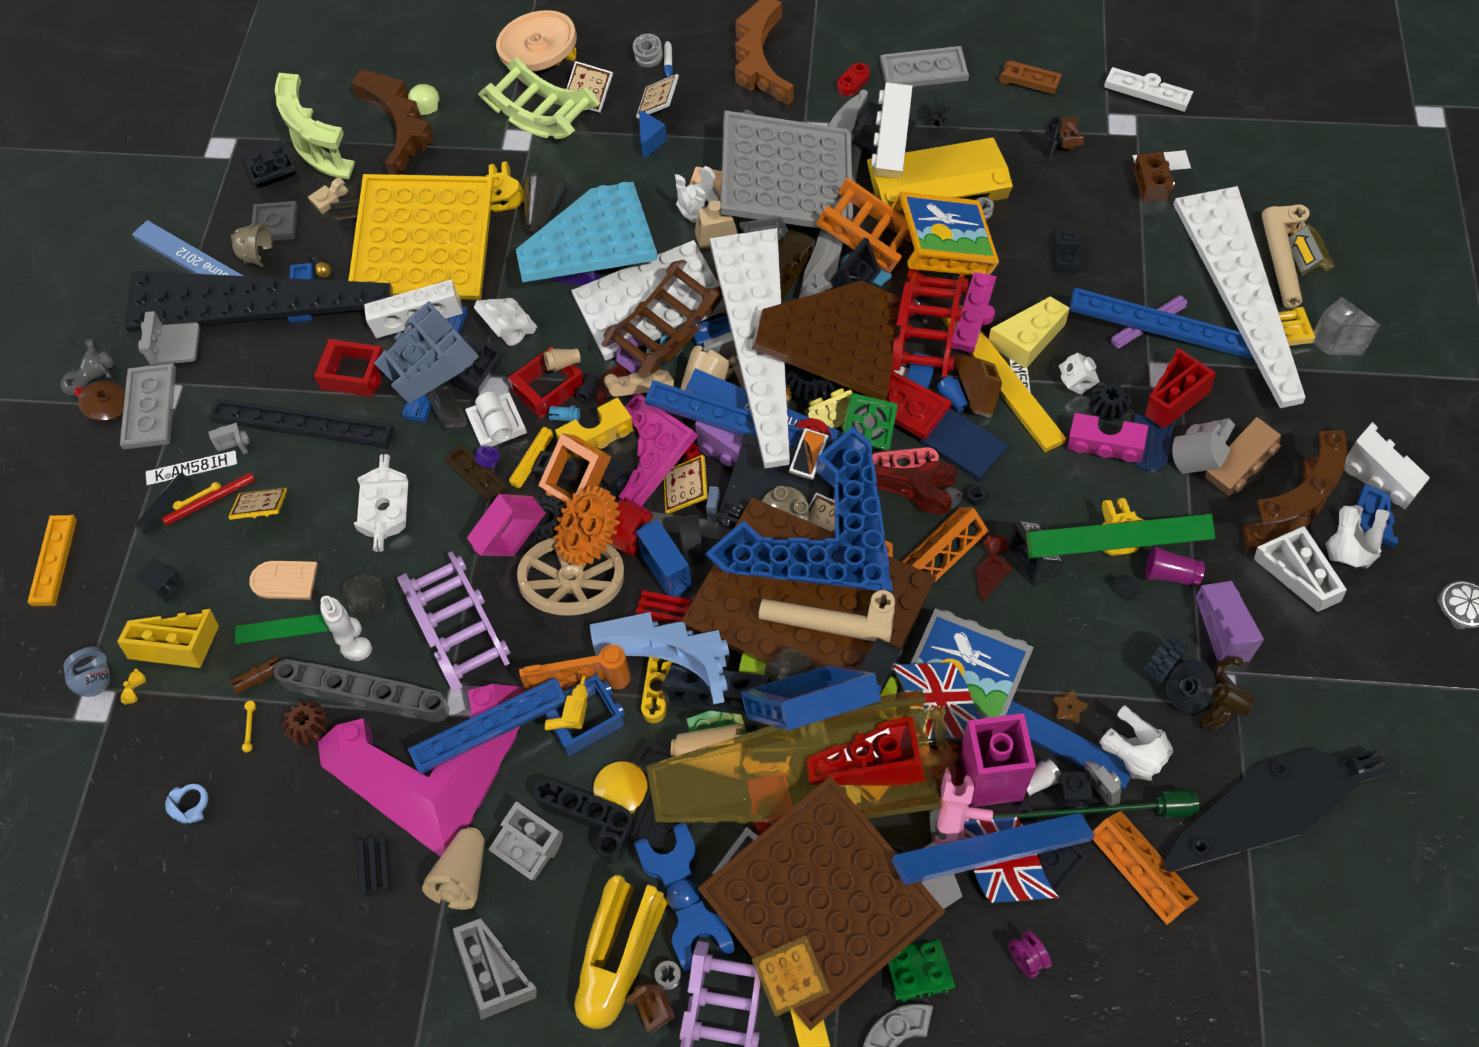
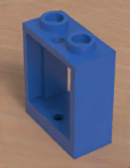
(664, 559)
(593, 686)

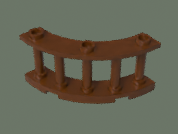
(678, 337)
(1302, 505)

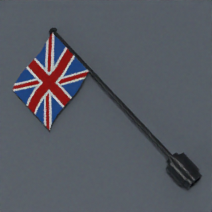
(942, 687)

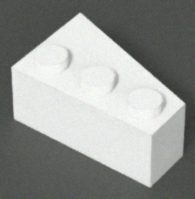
(1383, 468)
(1302, 568)

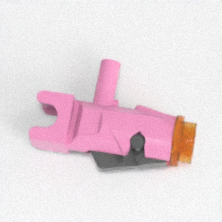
(949, 821)

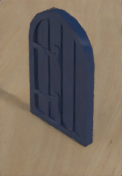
(1156, 445)

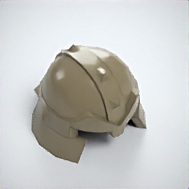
(246, 242)

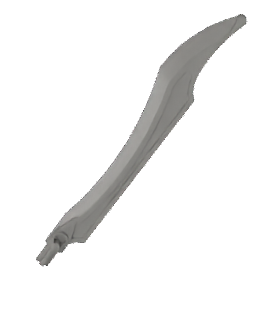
(828, 248)

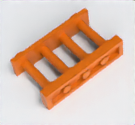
(852, 234)

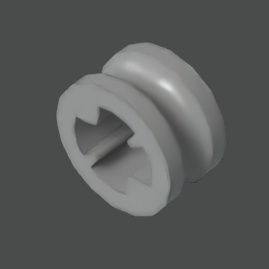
(988, 204)
(676, 973)

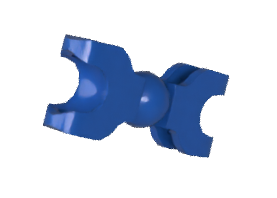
(684, 896)

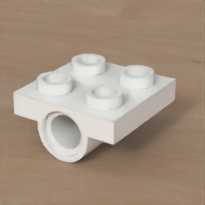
(506, 319)
(495, 419)

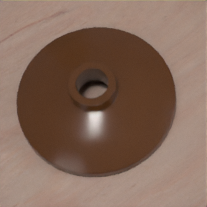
(102, 408)

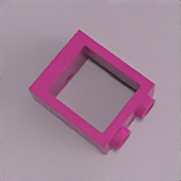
(525, 516)

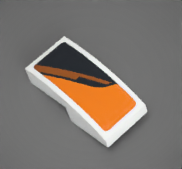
(808, 449)

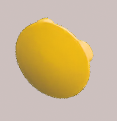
(621, 784)

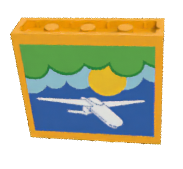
(947, 234)

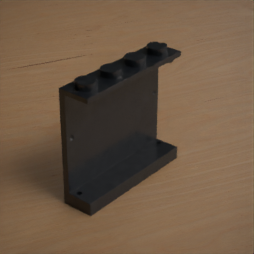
(754, 481)

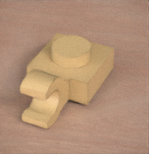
(324, 196)

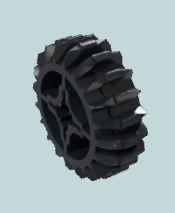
(806, 384)

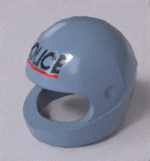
(90, 678)

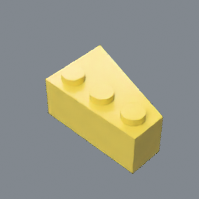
(1030, 331)

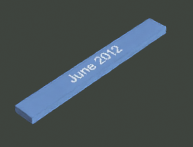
(180, 251)

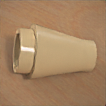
(560, 358)

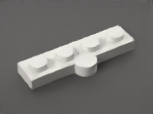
(1148, 88)

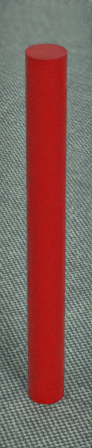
(208, 499)

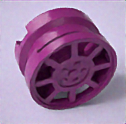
(1029, 954)

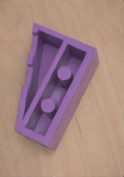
(718, 443)
(1228, 621)

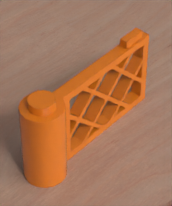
(608, 665)

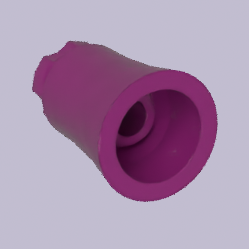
(1172, 567)

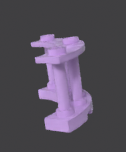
(429, 621)
(693, 1030)

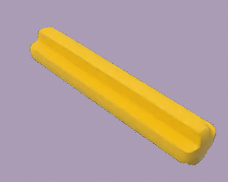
(529, 459)

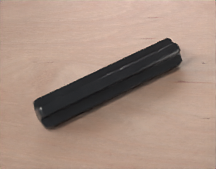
(162, 503)

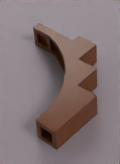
(753, 68)

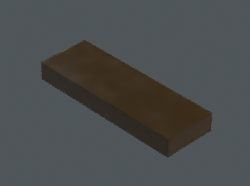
(477, 476)

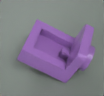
(626, 359)

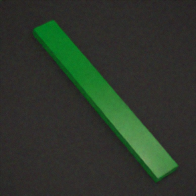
(1119, 536)

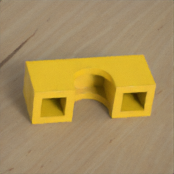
(614, 424)

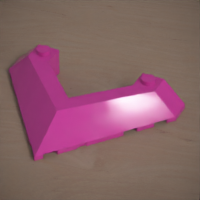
(423, 806)

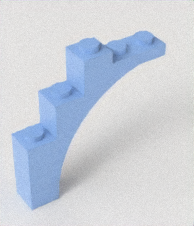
(642, 637)

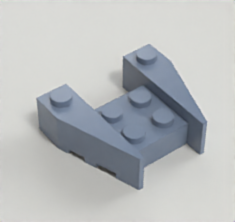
(422, 361)

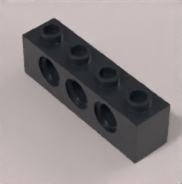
(688, 690)

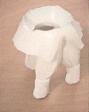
(693, 196)
(1351, 543)
(1141, 754)

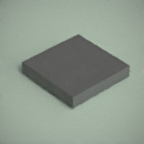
(279, 217)

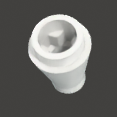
(1045, 775)

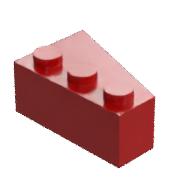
(1179, 389)

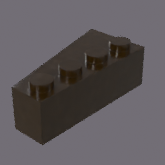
(794, 255)

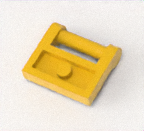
(1299, 330)

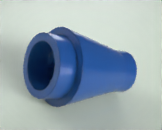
(951, 390)

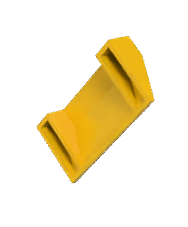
(949, 172)

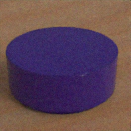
(487, 456)

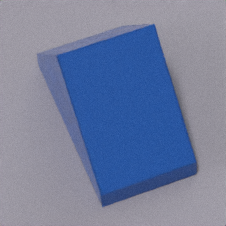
(651, 132)

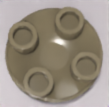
(788, 500)

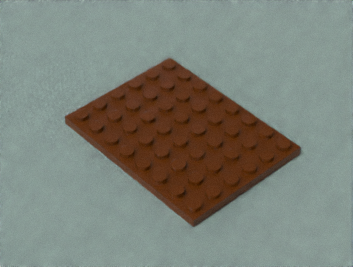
(734, 600)

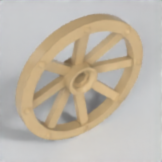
(568, 580)

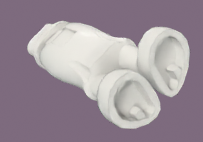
(345, 630)

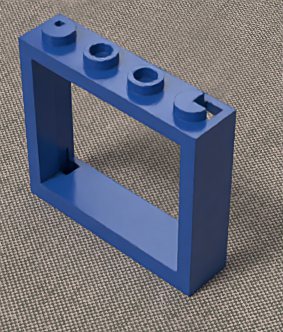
(811, 696)

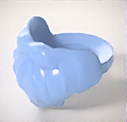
(192, 815)

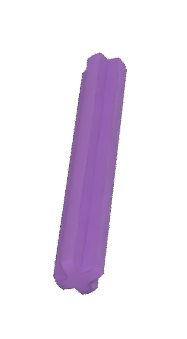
(1131, 333)

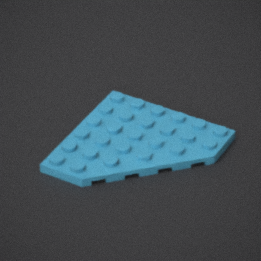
(592, 234)

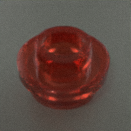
(996, 543)

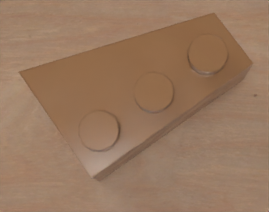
(1245, 457)

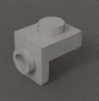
(228, 437)

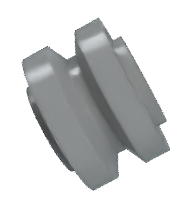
(647, 50)

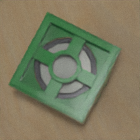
(870, 419)

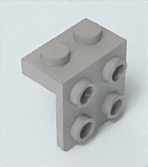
(168, 342)

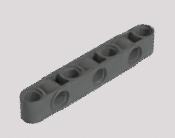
(361, 690)

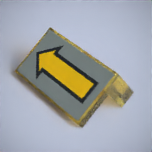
(1309, 250)

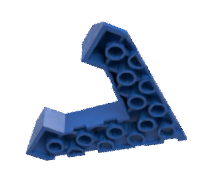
(851, 558)

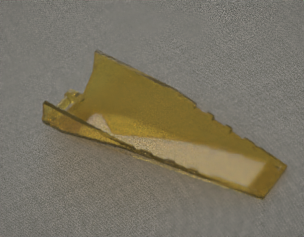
(768, 774)

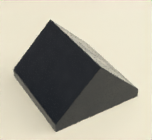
(859, 266)

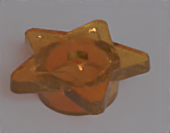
(1066, 713)

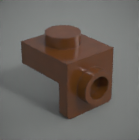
(1069, 134)
(652, 1005)

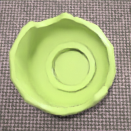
(426, 98)

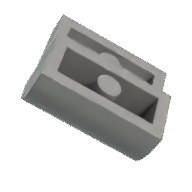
(1202, 446)
(526, 841)

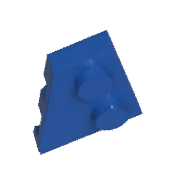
(1372, 500)

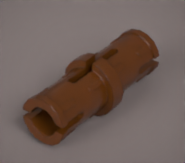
(255, 675)

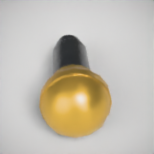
(322, 269)

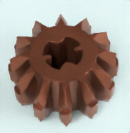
(303, 732)

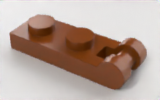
(1030, 77)

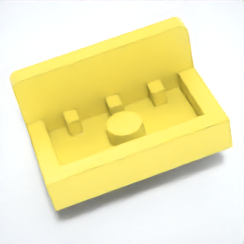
(830, 410)

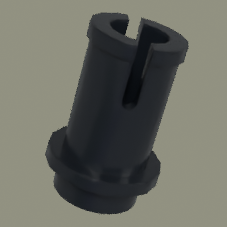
(585, 391)

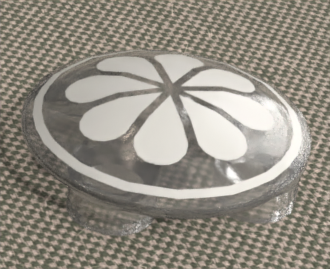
(1461, 604)

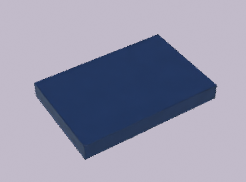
(965, 445)

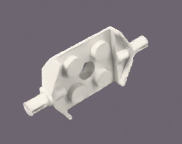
(380, 487)

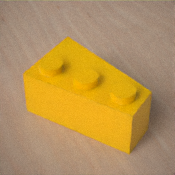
(172, 640)

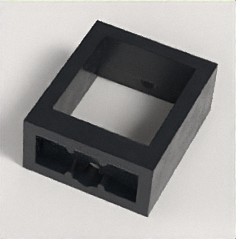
(865, 138)

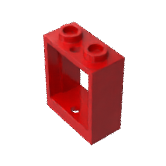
(329, 363)
(534, 369)

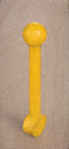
(178, 504)
(250, 706)

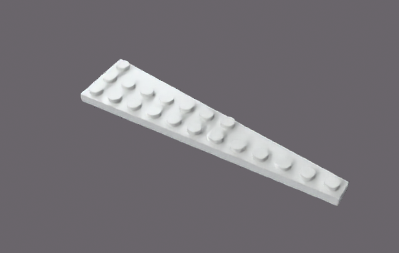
(1229, 251)
(749, 283)

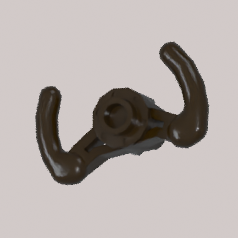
(1226, 696)

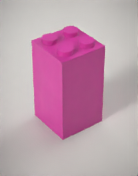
(997, 758)

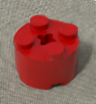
(631, 519)

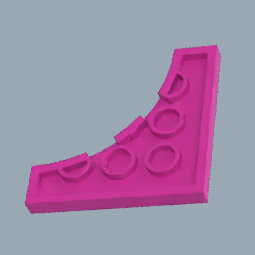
(659, 447)

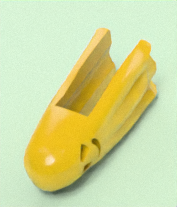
(601, 991)

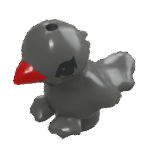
(92, 366)

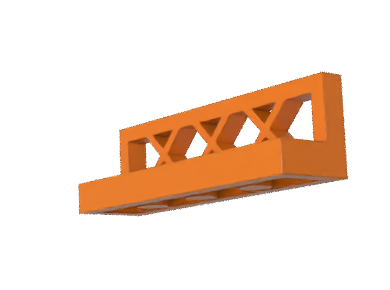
(943, 537)
(1143, 867)

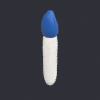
(668, 59)

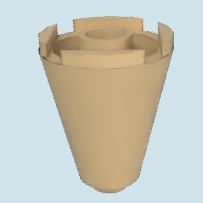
(707, 362)
(698, 739)
(457, 871)

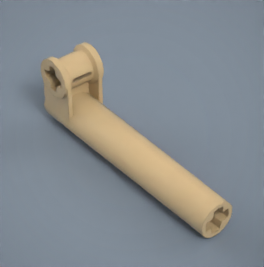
(1278, 224)
(869, 628)

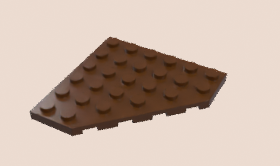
(836, 335)

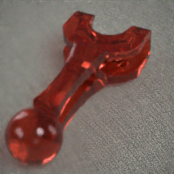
(920, 484)

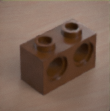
(1153, 177)

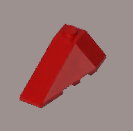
(875, 759)

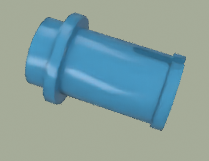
(564, 413)

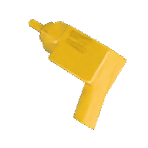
(573, 710)

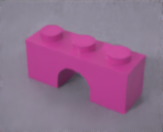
(1125, 445)

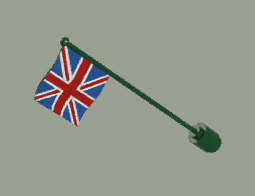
(1024, 877)

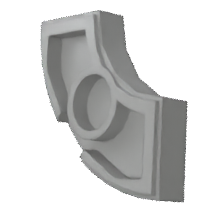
(900, 1025)

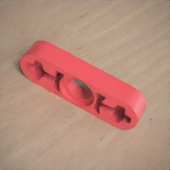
(909, 454)

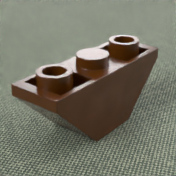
(979, 382)

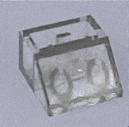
(1344, 329)

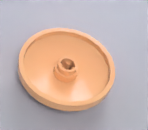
(537, 39)

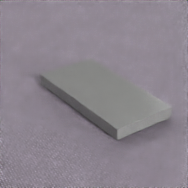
(925, 67)
(148, 406)

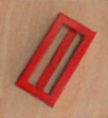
(645, 595)

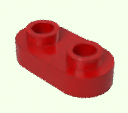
(853, 79)

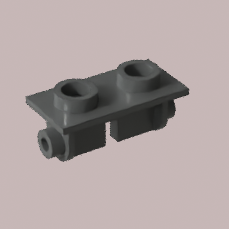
(765, 224)

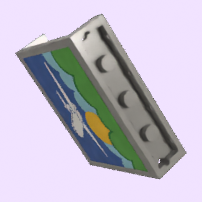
(984, 657)

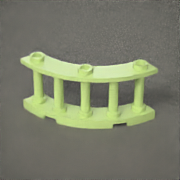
(543, 126)
(308, 134)

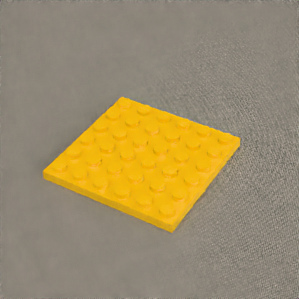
(423, 232)

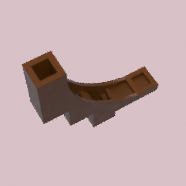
(392, 98)

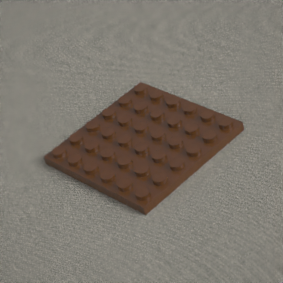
(824, 878)

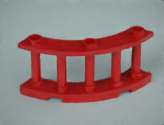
(908, 307)

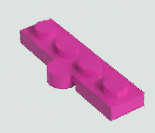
(975, 312)

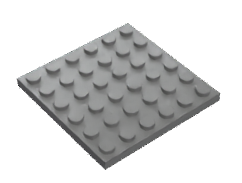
(782, 168)

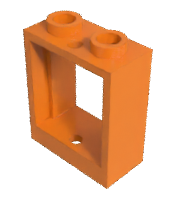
(568, 442)

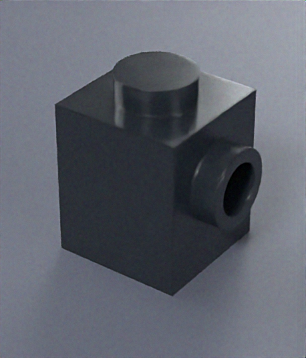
(160, 580)

